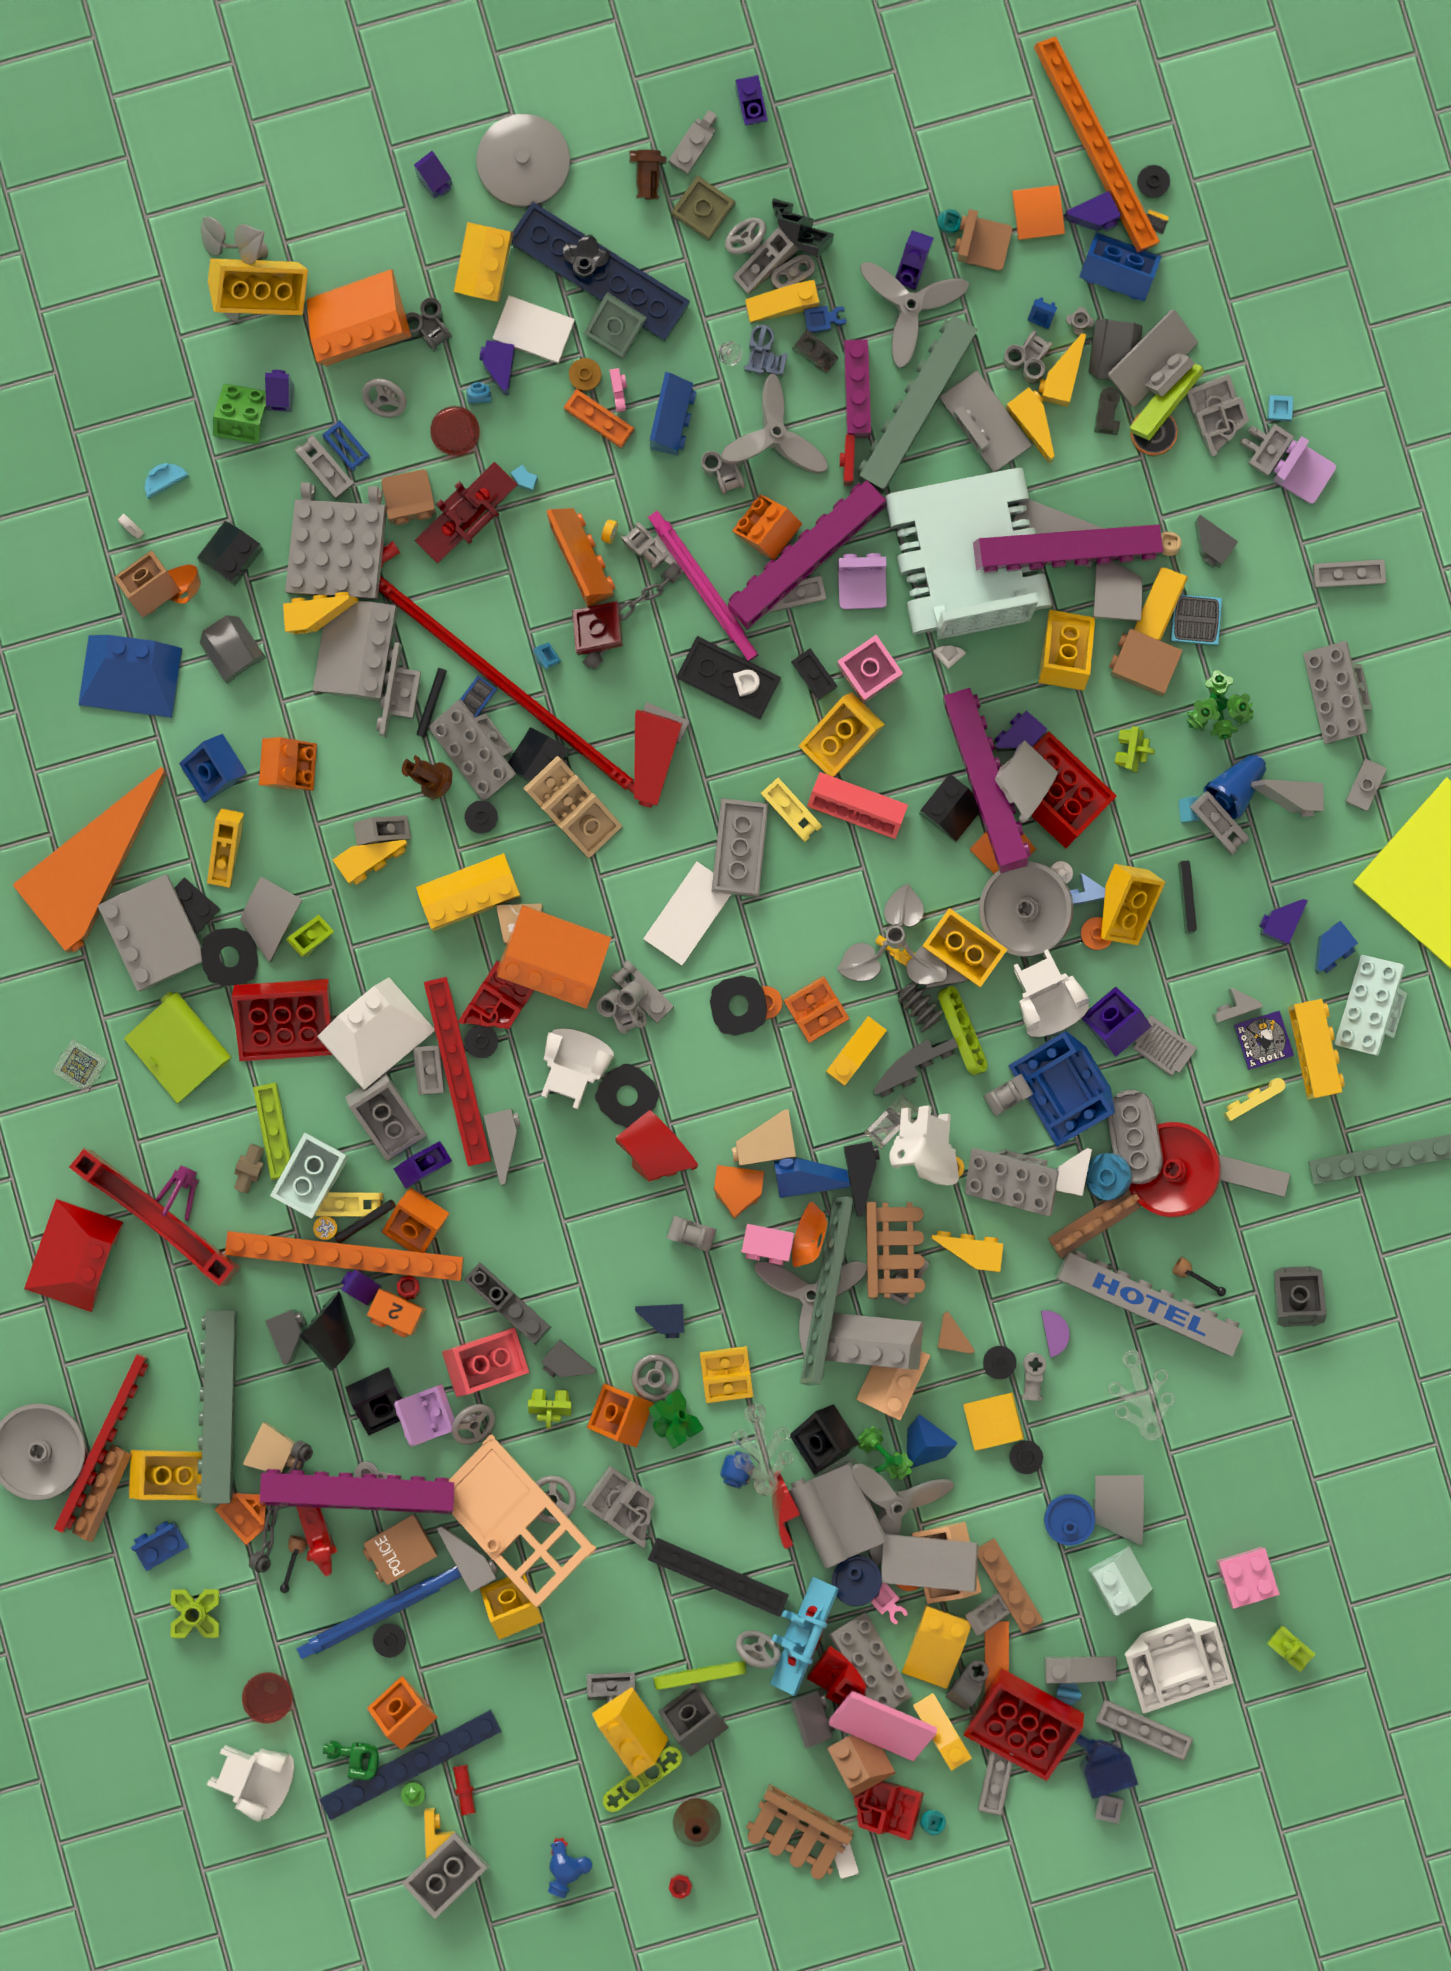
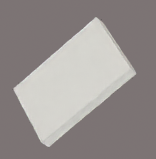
(533, 329)

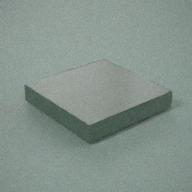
(615, 325)

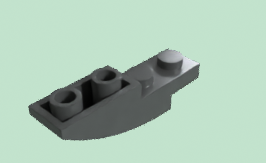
(904, 1069)
(507, 1303)

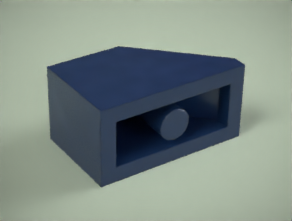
(664, 1318)

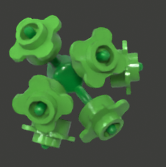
(1212, 708)

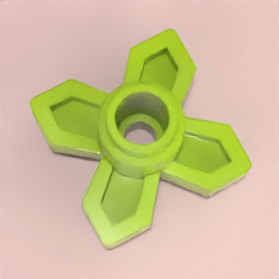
(185, 1603)

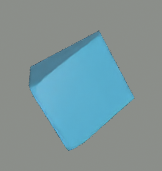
(1186, 813)

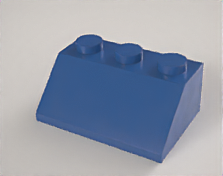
(1120, 267)
(672, 414)

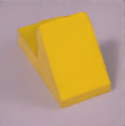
(433, 1839)

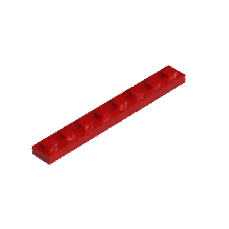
(457, 1071)
(107, 1434)

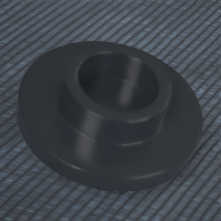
(1153, 181)
(481, 817)
(481, 1041)
(999, 1362)
(1026, 1457)
(389, 1640)

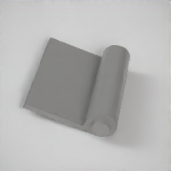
(837, 1515)

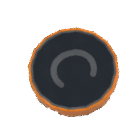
(1160, 442)

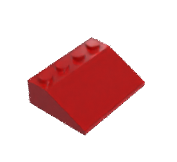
(1074, 796)
(281, 1019)
(1026, 1723)

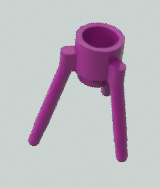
(182, 1178)

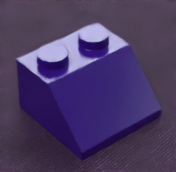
(1116, 1021)

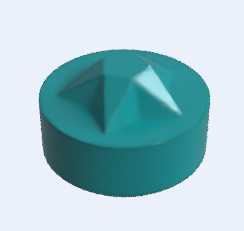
(949, 221)
(933, 1822)

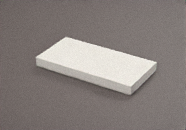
(687, 915)

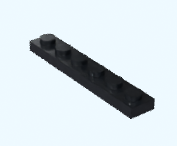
(718, 1577)

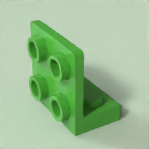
(239, 413)

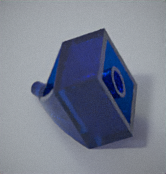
(1105, 1767)

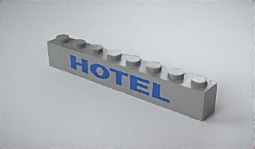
(1150, 1304)

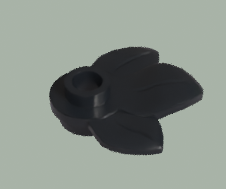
(585, 253)

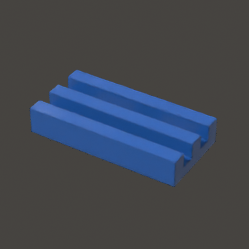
(358, 461)

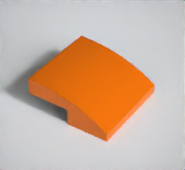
(1038, 212)
(816, 1009)

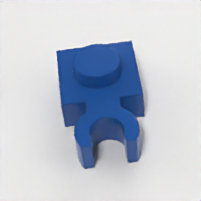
(819, 318)

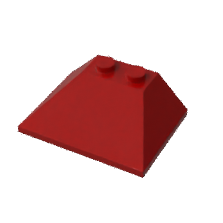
(73, 1255)

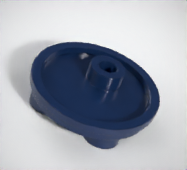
(857, 1580)

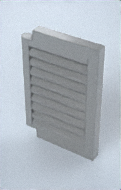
(1164, 1047)

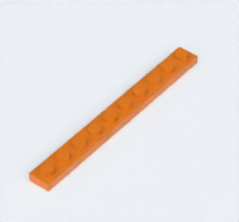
(1096, 143)
(344, 1255)

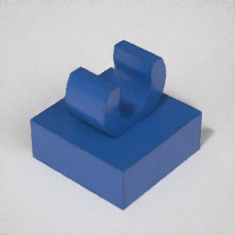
(1042, 313)

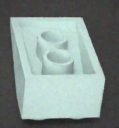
(309, 1175)

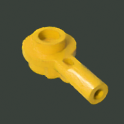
(900, 955)

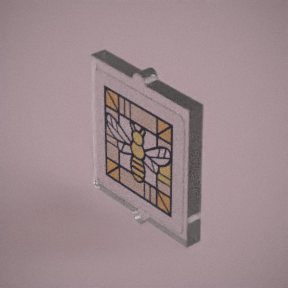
(79, 1066)

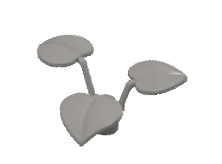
(246, 239)
(901, 909)

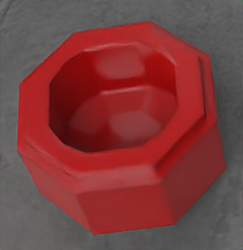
(408, 1287)
(680, 1886)

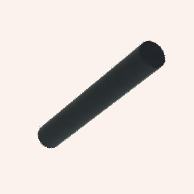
(431, 702)
(365, 1221)

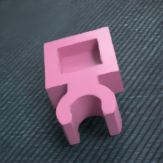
(618, 384)
(886, 1602)

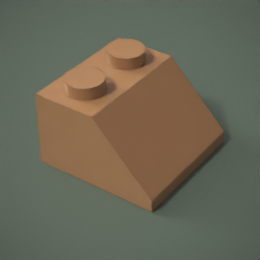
(147, 584)
(860, 1763)

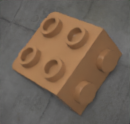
(983, 242)
(408, 497)

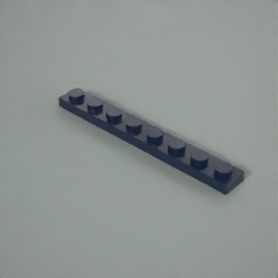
(411, 1764)

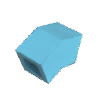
(524, 479)

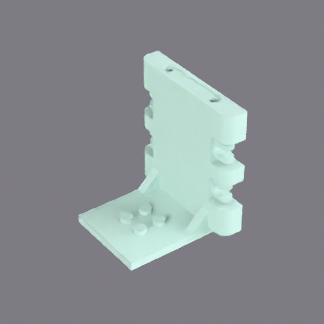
(946, 524)

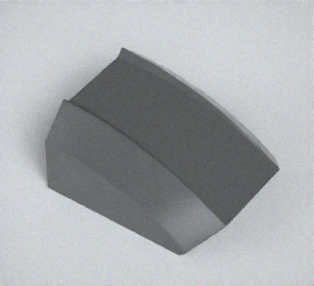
(1110, 344)
(230, 647)
(1299, 1296)

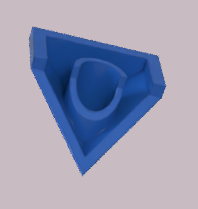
(927, 1442)

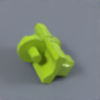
(1134, 739)
(549, 1410)
(1291, 1648)

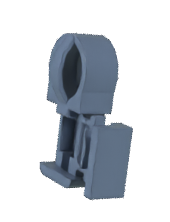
(764, 359)

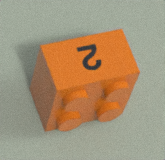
(395, 1312)

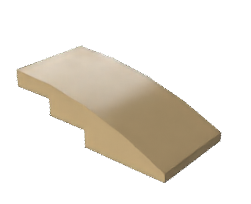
(572, 807)

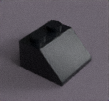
(230, 552)
(535, 754)
(951, 808)
(375, 1400)
(824, 1439)

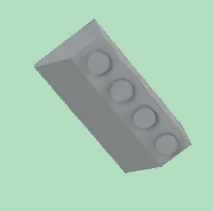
(875, 1341)

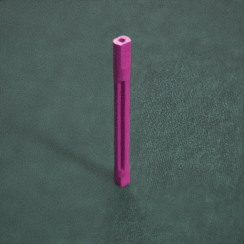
(702, 584)

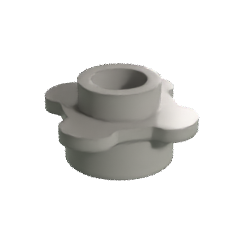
(1084, 316)

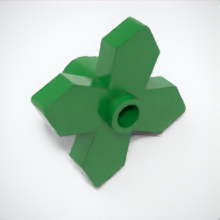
(673, 1421)

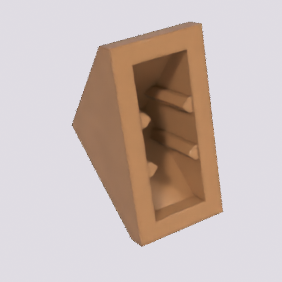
(952, 1337)

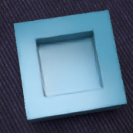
(1280, 408)

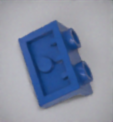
(160, 1545)

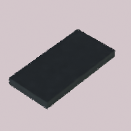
(712, 671)

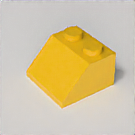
(509, 1607)

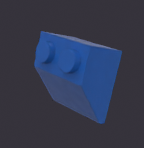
(213, 767)

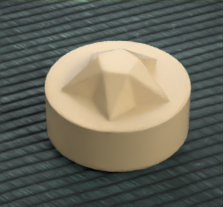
(1171, 543)

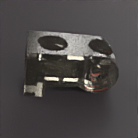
(815, 352)
(1105, 412)

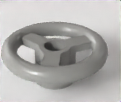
(747, 239)
(386, 395)
(638, 1382)
(471, 1420)
(567, 1508)
(755, 1654)

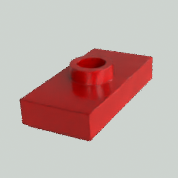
(847, 460)

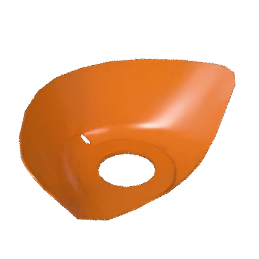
(187, 580)
(809, 1229)

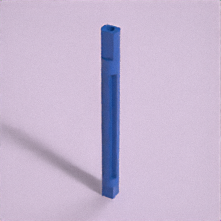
(378, 1613)

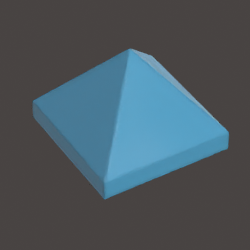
(546, 656)

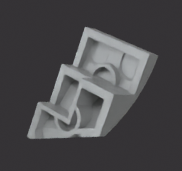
(1217, 411)
(1117, 593)
(1025, 779)
(269, 915)
(621, 1505)
(1120, 1505)

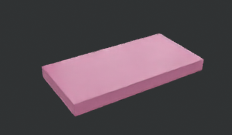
(882, 1726)

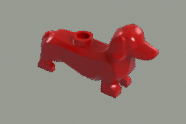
(318, 1538)

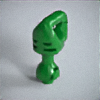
(356, 1754)

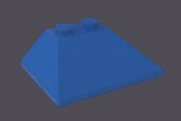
(130, 675)
(1065, 1086)

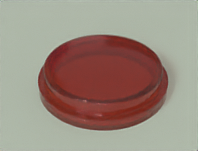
(455, 430)
(267, 1697)

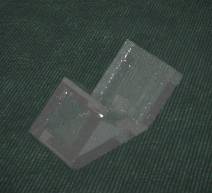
(889, 1122)

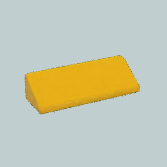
(1161, 603)

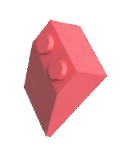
(485, 1362)

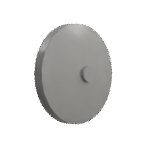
(523, 160)
(1026, 909)
(40, 1451)

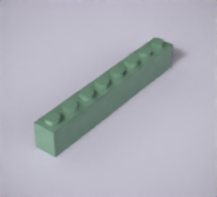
(917, 404)
(218, 1406)

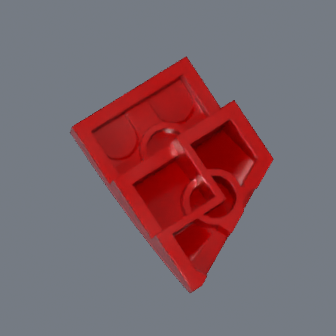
(496, 1002)
(654, 1148)
(783, 1510)
(837, 1676)
(889, 1809)

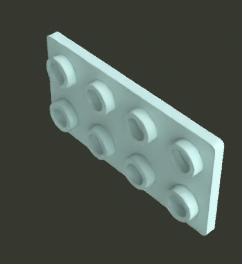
(1372, 1006)

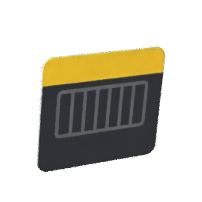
(1157, 221)

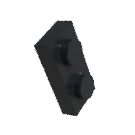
(814, 674)

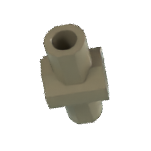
(249, 1168)

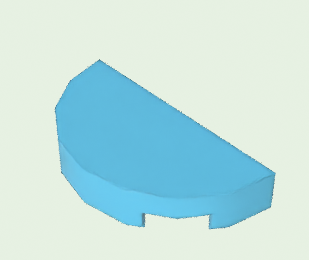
(163, 477)

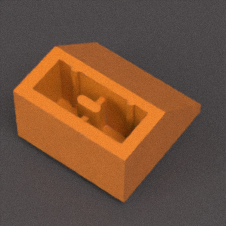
(767, 526)
(287, 764)

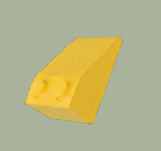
(1067, 650)
(841, 734)
(1129, 903)
(164, 1475)
(936, 1646)

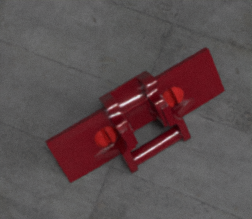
(463, 510)

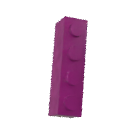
(857, 388)

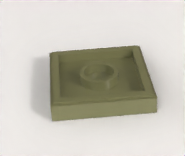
(703, 208)

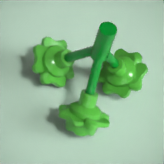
(896, 1465)

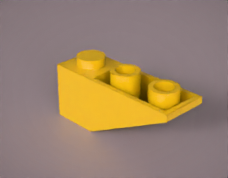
(312, 615)
(362, 859)
(978, 1254)

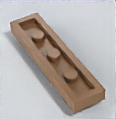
(101, 1493)
(1008, 1586)

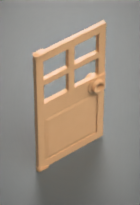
(498, 1503)

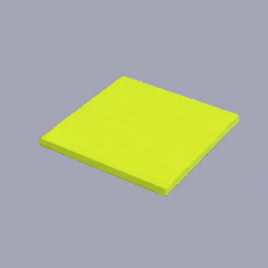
(1414, 875)

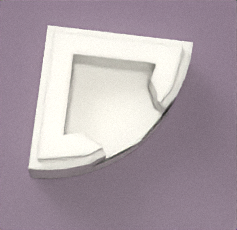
(130, 526)
(949, 655)

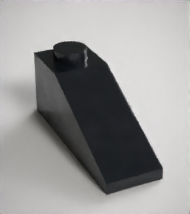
(861, 1167)

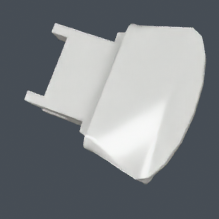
(1049, 999)
(574, 1062)
(926, 1146)
(255, 1780)

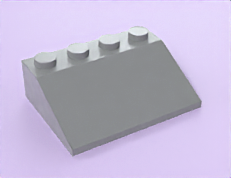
(356, 651)
(152, 932)

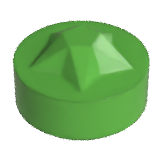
(413, 1794)

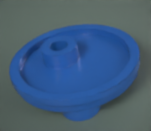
(1069, 1519)

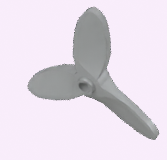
(906, 325)
(775, 435)
(795, 1288)
(895, 1503)

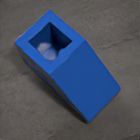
(1332, 945)

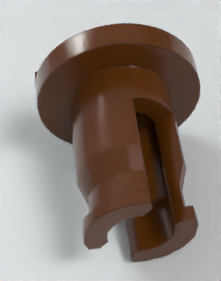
(647, 172)
(434, 779)

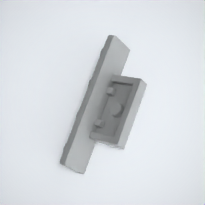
(400, 693)

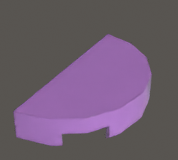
(1056, 1332)

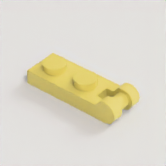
(790, 809)
(1255, 1098)
(348, 1204)

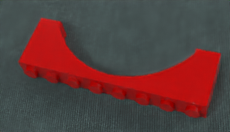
(125, 1192)

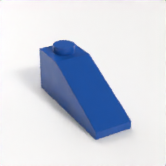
(803, 1176)

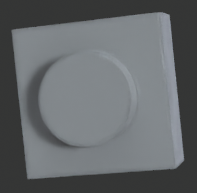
(1109, 1808)

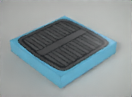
(1196, 620)

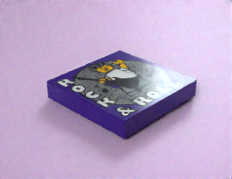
(1263, 1040)

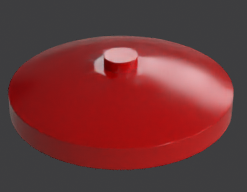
(1187, 1176)

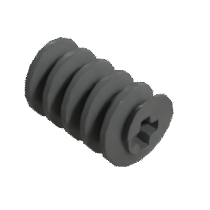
(919, 1006)

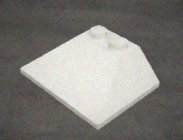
(375, 1032)
(1177, 1663)

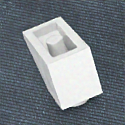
(1073, 1173)

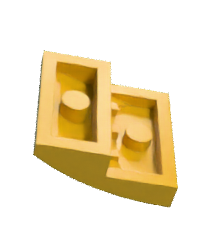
(726, 1374)
(993, 1421)

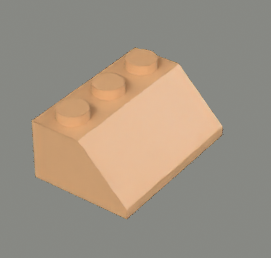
(891, 1388)
(949, 1532)

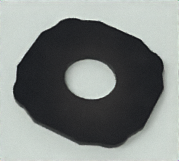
(211, 963)
(757, 1009)
(621, 1076)

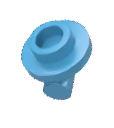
(478, 393)
(1068, 1693)

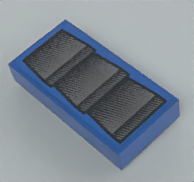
(478, 696)

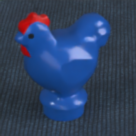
(565, 1868)

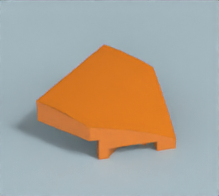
(738, 1188)
(244, 1515)

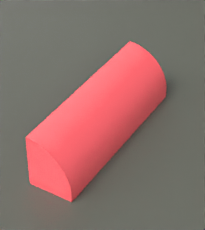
(857, 805)

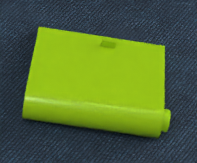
(177, 1046)

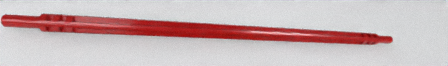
(506, 685)

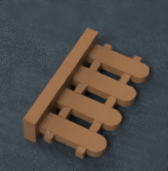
(1093, 1223)
(893, 1238)
(816, 1822)

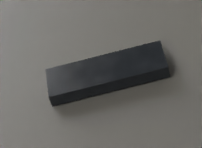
(1187, 896)

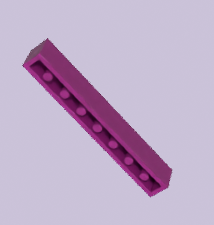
(1067, 547)
(806, 554)
(981, 770)
(356, 1492)

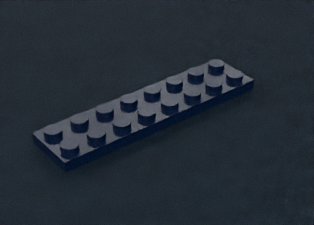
(543, 239)

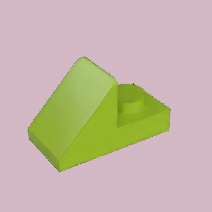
(310, 936)

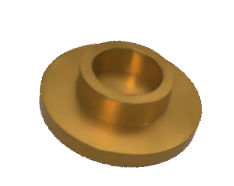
(585, 374)

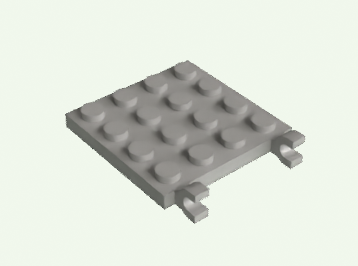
(336, 546)

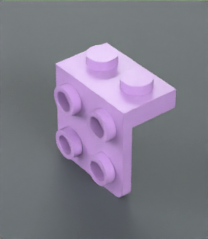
(1304, 471)
(862, 581)
(425, 1415)

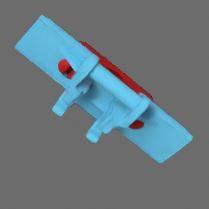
(803, 1635)

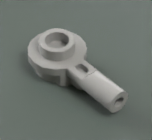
(370, 1468)

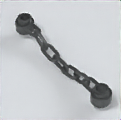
(670, 574)
(259, 1561)

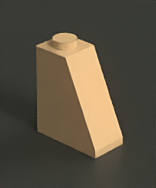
(767, 1142)

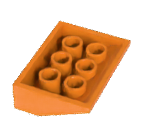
(356, 318)
(579, 555)
(553, 956)

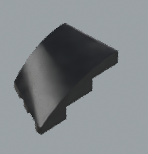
(800, 230)
(330, 1333)

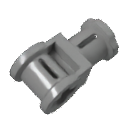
(641, 542)
(1033, 1377)

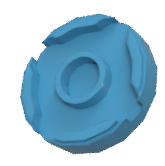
(1108, 1176)

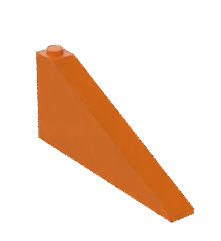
(81, 872)

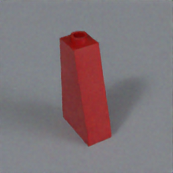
(654, 750)

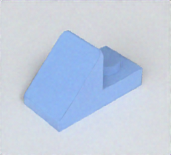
(1091, 891)

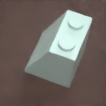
(1120, 1581)

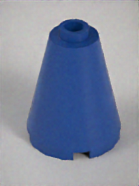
(1233, 787)

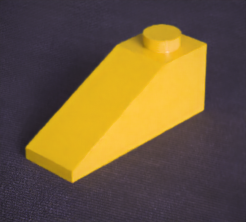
(783, 301)
(1062, 376)
(1031, 418)
(225, 847)
(856, 1051)
(946, 1738)

